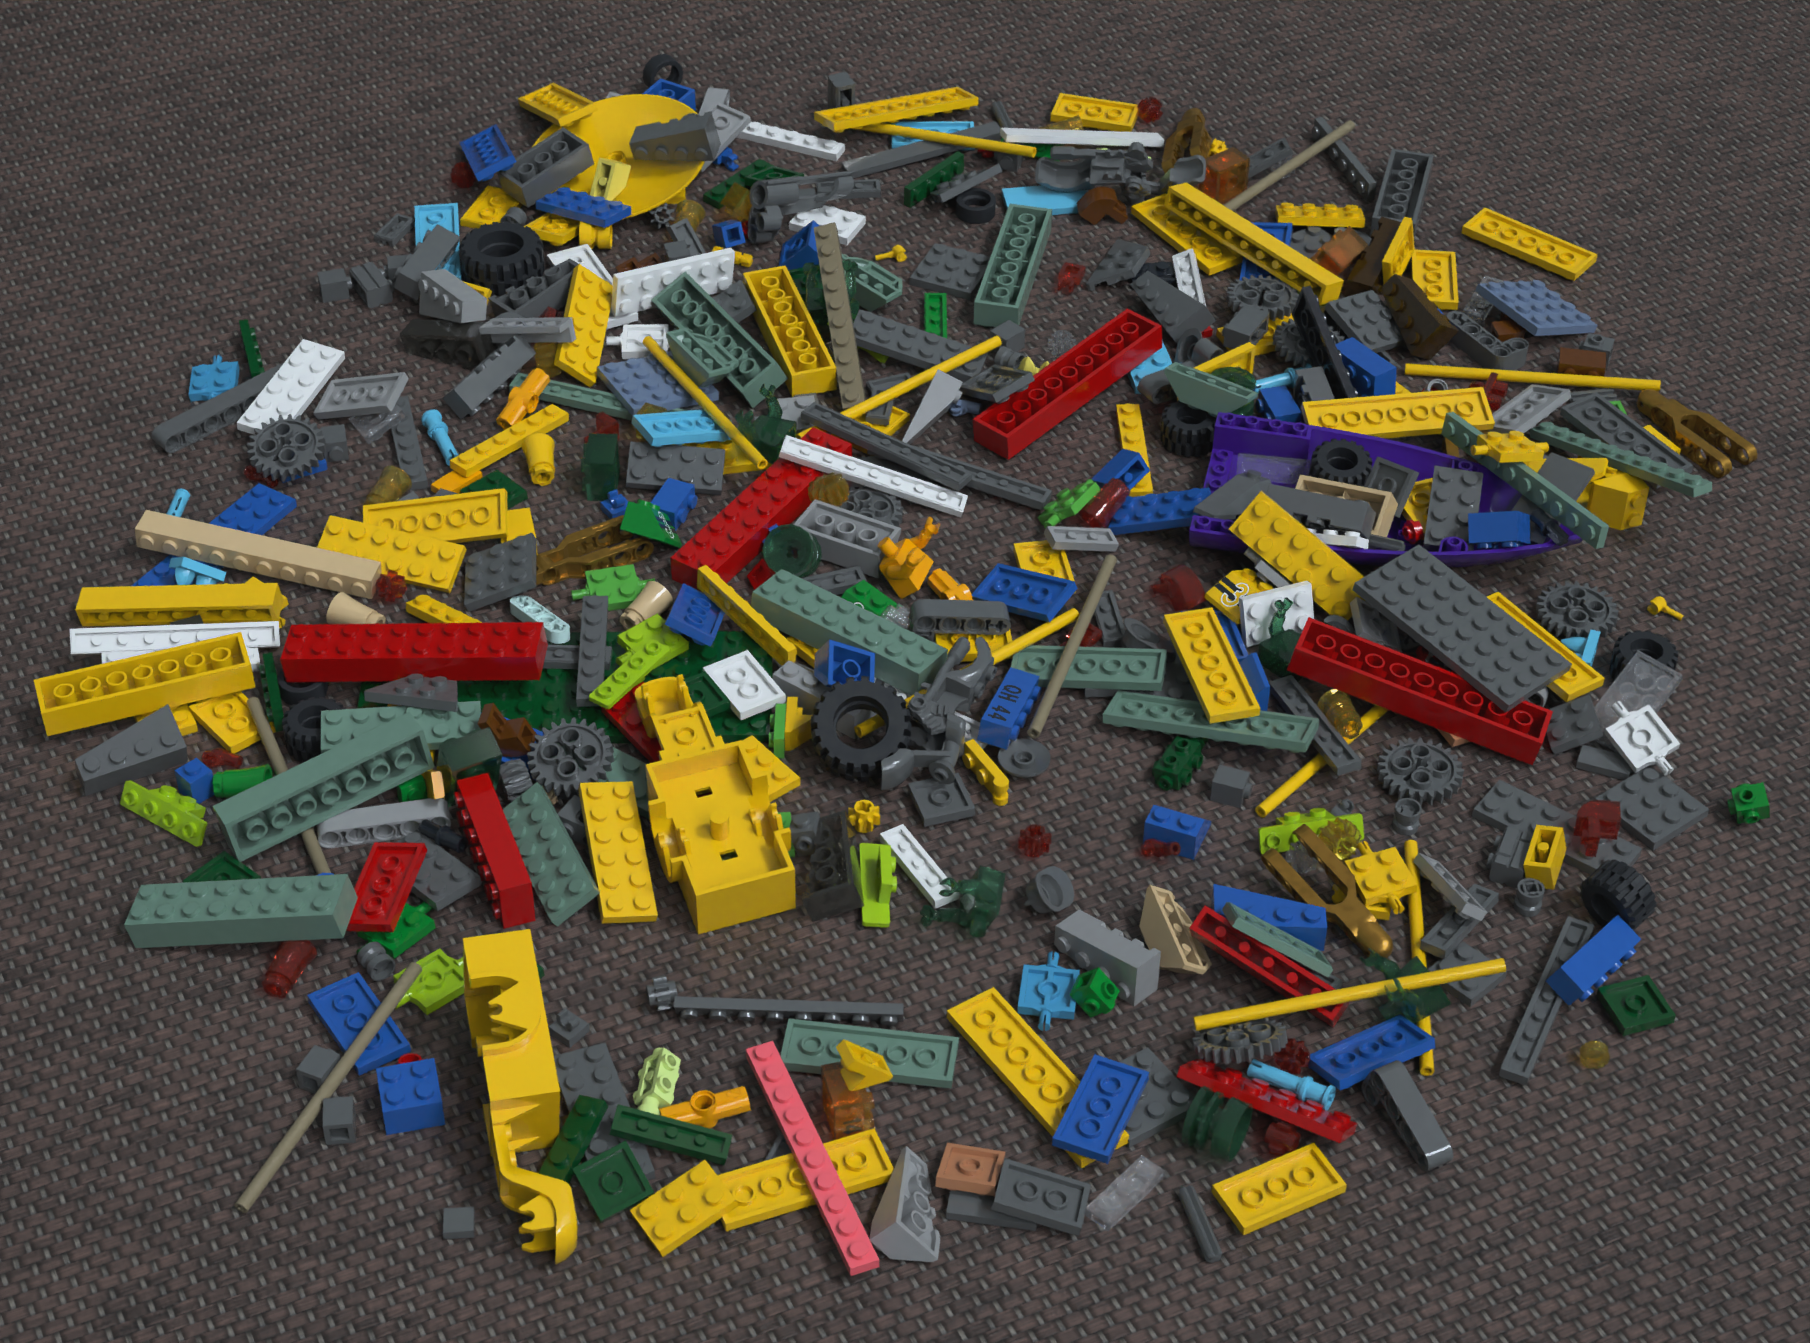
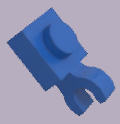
(727, 158)

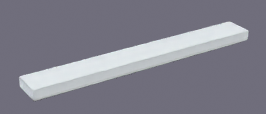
(1080, 137)
(873, 476)
(156, 638)

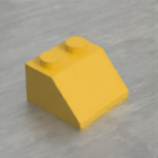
(1619, 500)

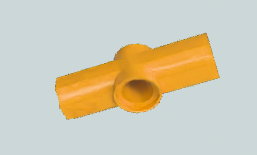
(523, 398)
(947, 587)
(707, 1108)

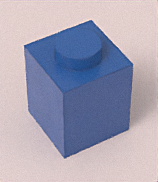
(728, 233)
(195, 780)

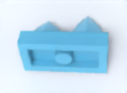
(187, 569)
(1584, 647)

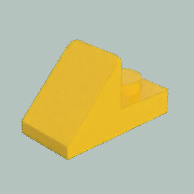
(796, 725)
(862, 1066)

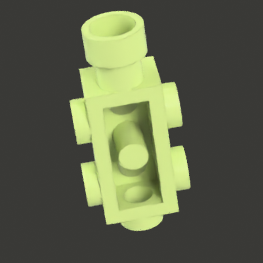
(657, 1081)

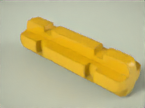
(746, 259)

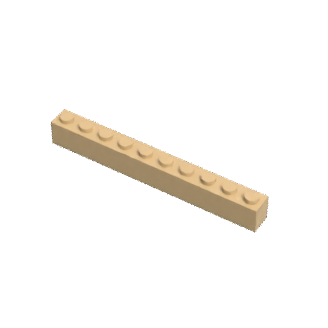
(258, 554)

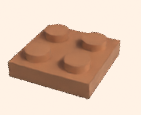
(970, 1169)

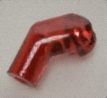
(252, 475)
(221, 757)

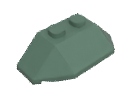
(874, 284)
(700, 356)
(1207, 391)

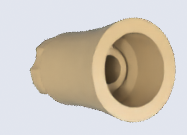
(651, 601)
(349, 611)

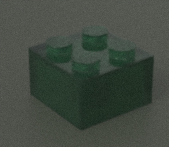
(600, 466)

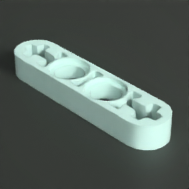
(529, 610)

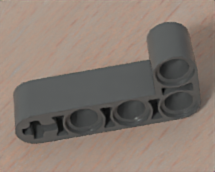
(1485, 347)
(1157, 386)
(958, 617)
(1409, 1112)

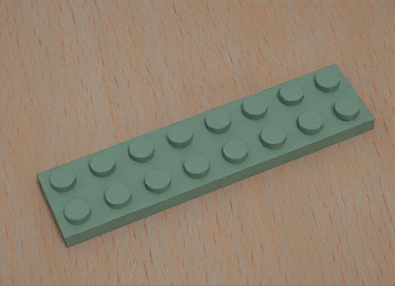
(1188, 718)

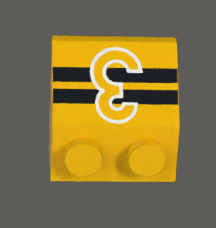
(1234, 585)

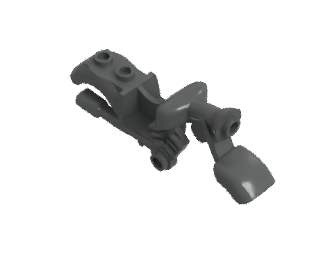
(1114, 168)
(943, 731)

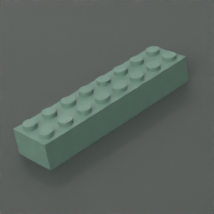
(1013, 265)
(691, 307)
(819, 615)
(324, 786)
(241, 911)

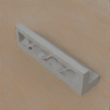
(532, 329)

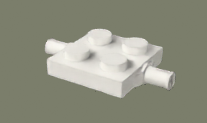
(632, 339)
(1642, 738)

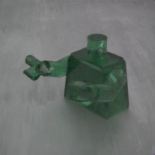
(815, 297)
(767, 431)
(1278, 650)
(978, 901)
(1414, 1003)

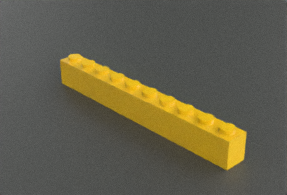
(1252, 242)

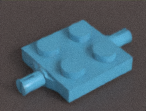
(213, 379)
(1047, 991)

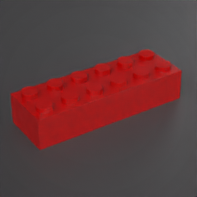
(494, 851)

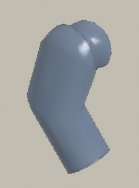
(964, 407)

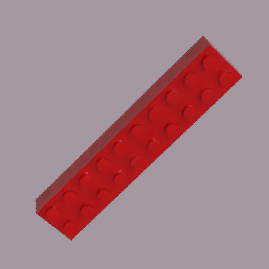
(1068, 383)
(738, 530)
(405, 649)
(1417, 690)

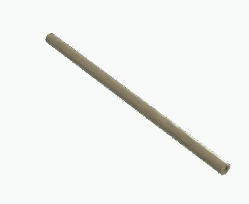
(1289, 166)
(1071, 647)
(279, 766)
(327, 1089)

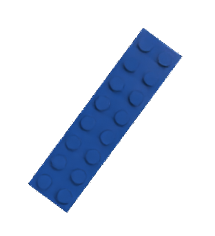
(252, 513)

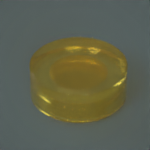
(1594, 1054)

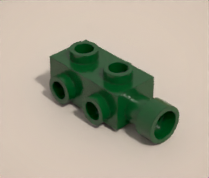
(1178, 762)

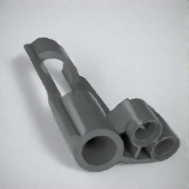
(781, 197)

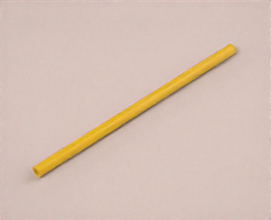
(952, 139)
(1533, 377)
(916, 381)
(706, 404)
(999, 655)
(1311, 768)
(1348, 994)
(1426, 1060)

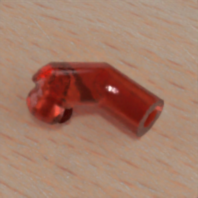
(1159, 848)

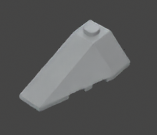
(935, 402)
(904, 1216)

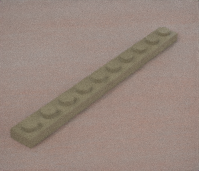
(839, 315)

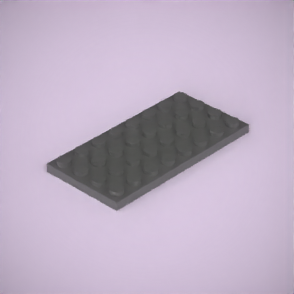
(1462, 628)

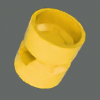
(595, 235)

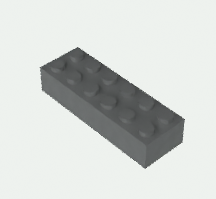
(1403, 187)

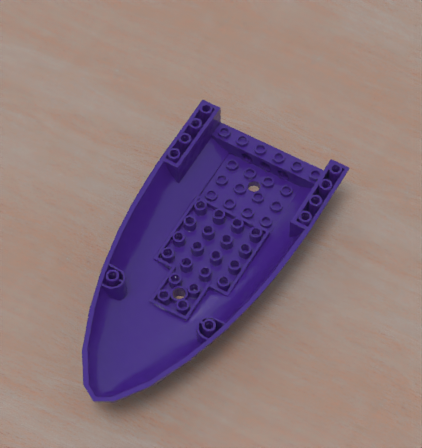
(1298, 440)

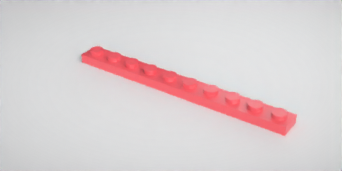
(812, 1159)

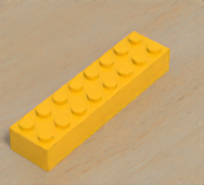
(790, 331)
(144, 683)

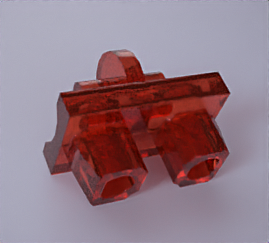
(1493, 389)

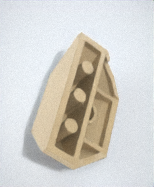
(1167, 930)

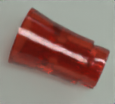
(1105, 504)
(288, 966)

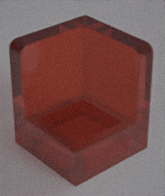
(605, 425)

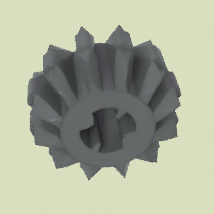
(514, 779)

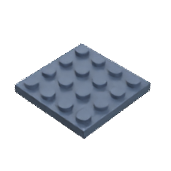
(1536, 308)
(647, 381)

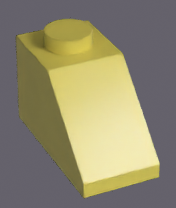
(609, 178)

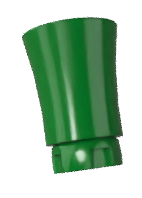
(235, 781)

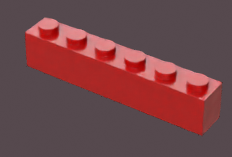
(1262, 962)

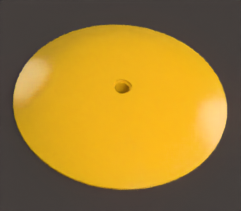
(609, 135)

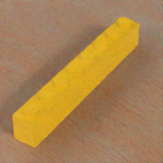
(175, 602)

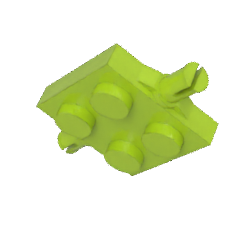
(654, 629)
(437, 983)

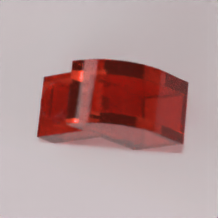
(1182, 586)
(1596, 821)

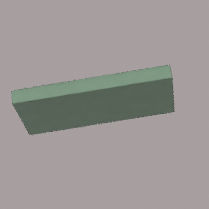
(1277, 939)

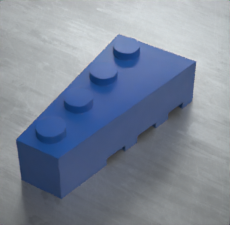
(1295, 918)

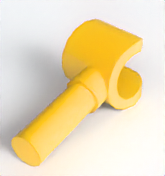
(897, 252)
(1659, 604)

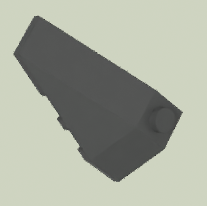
(1233, 496)

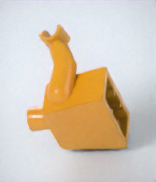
(905, 562)

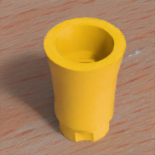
(540, 458)

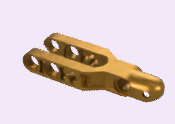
(1190, 126)
(1681, 425)
(566, 562)
(1348, 915)

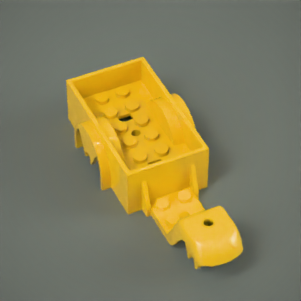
(734, 818)
(522, 1082)

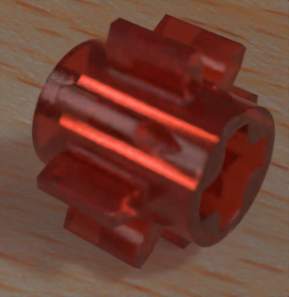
(1150, 109)
(463, 175)
(391, 586)
(1034, 840)
(1292, 1056)
(1282, 1138)

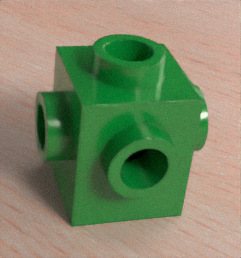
(1749, 803)
(1094, 992)

